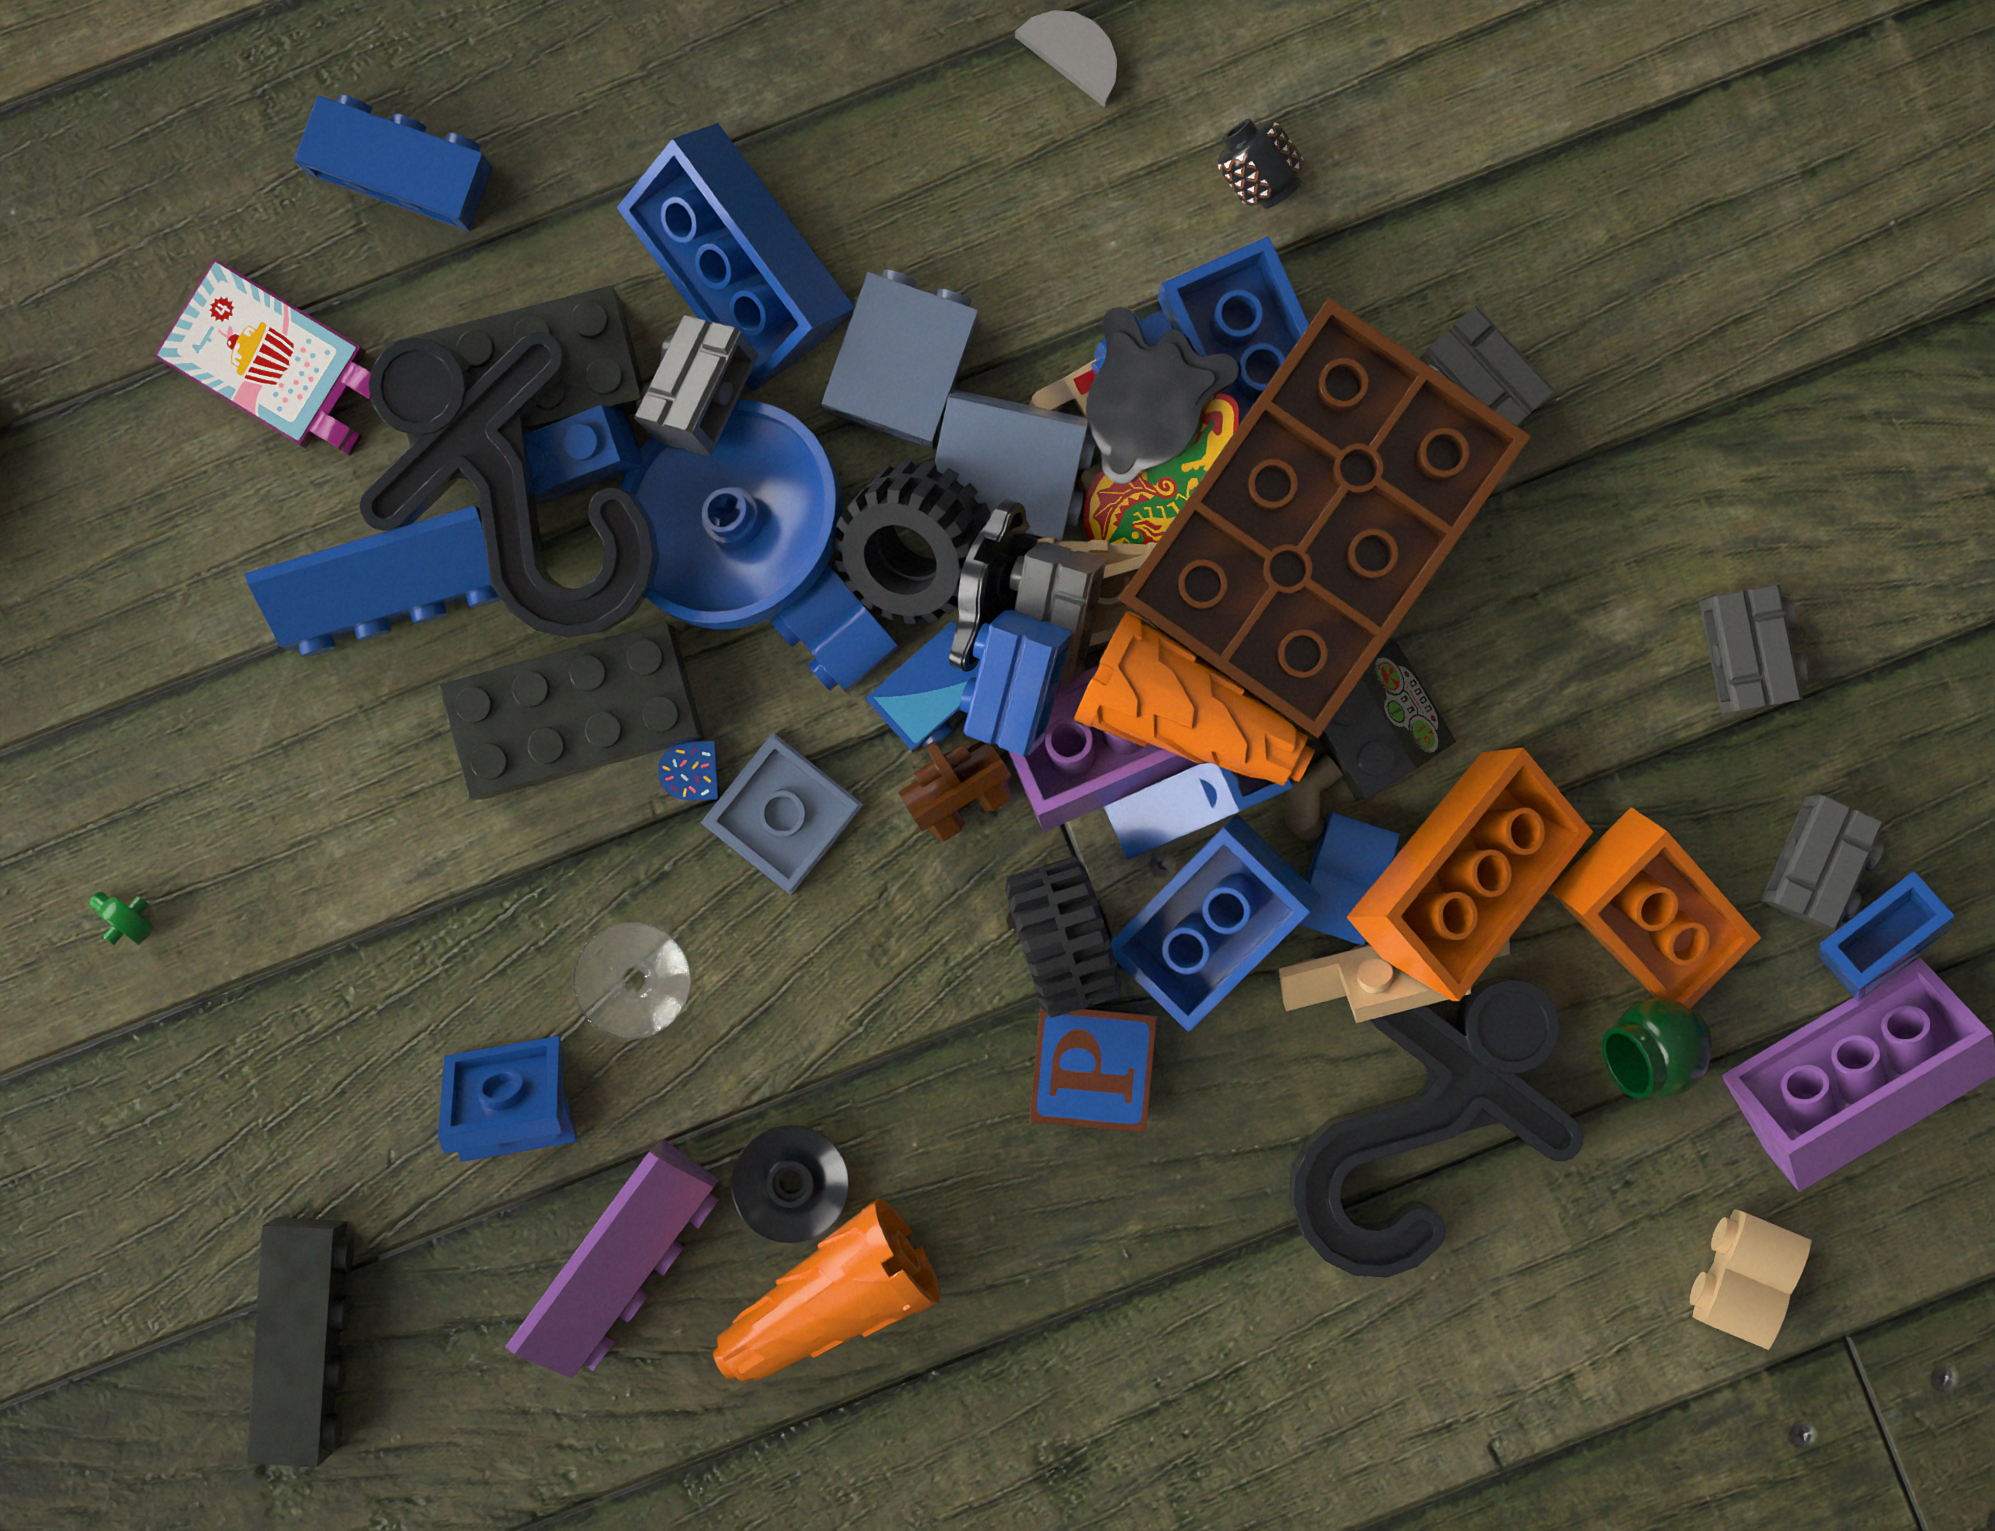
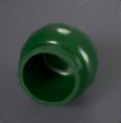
(1657, 1048)

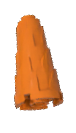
(1167, 698)
(846, 1289)

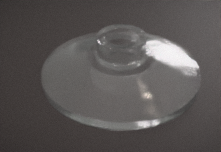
(602, 988)

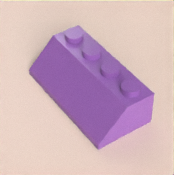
(1084, 766)
(1862, 1074)
(614, 1262)

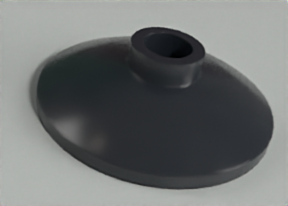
(786, 1214)

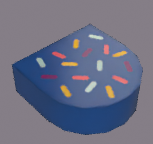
(691, 771)

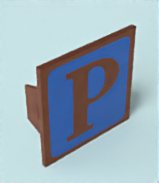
(1093, 1069)

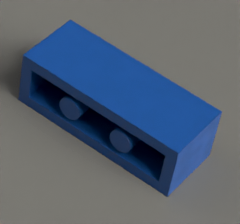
(394, 160)

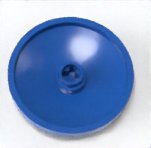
(739, 527)

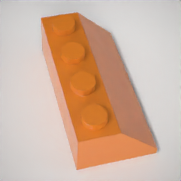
(1471, 872)

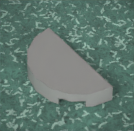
(1075, 49)

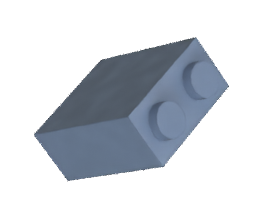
(900, 358)
(1017, 456)

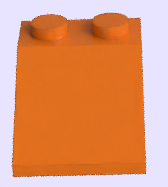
(1655, 910)

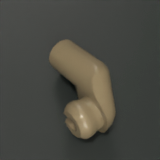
(1303, 800)

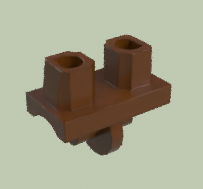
(954, 782)

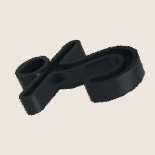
(479, 436)
(1468, 1085)

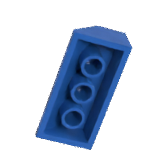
(734, 250)
(375, 582)

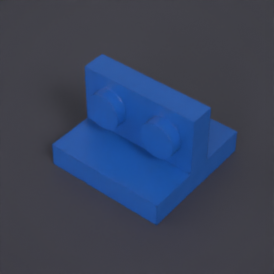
(505, 1100)

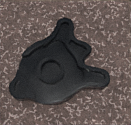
(1150, 398)
(986, 578)

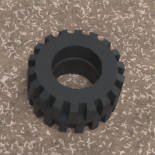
(880, 562)
(1063, 936)

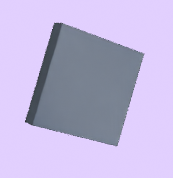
(782, 813)

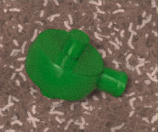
(123, 919)

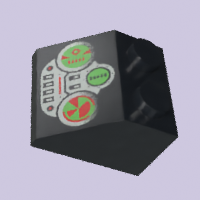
(1384, 726)

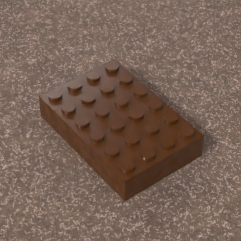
(1323, 517)

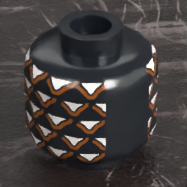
(1260, 163)

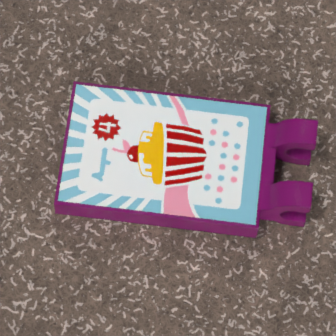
(266, 357)

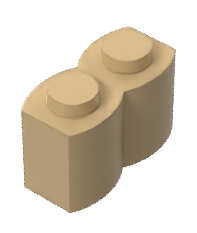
(1750, 1278)

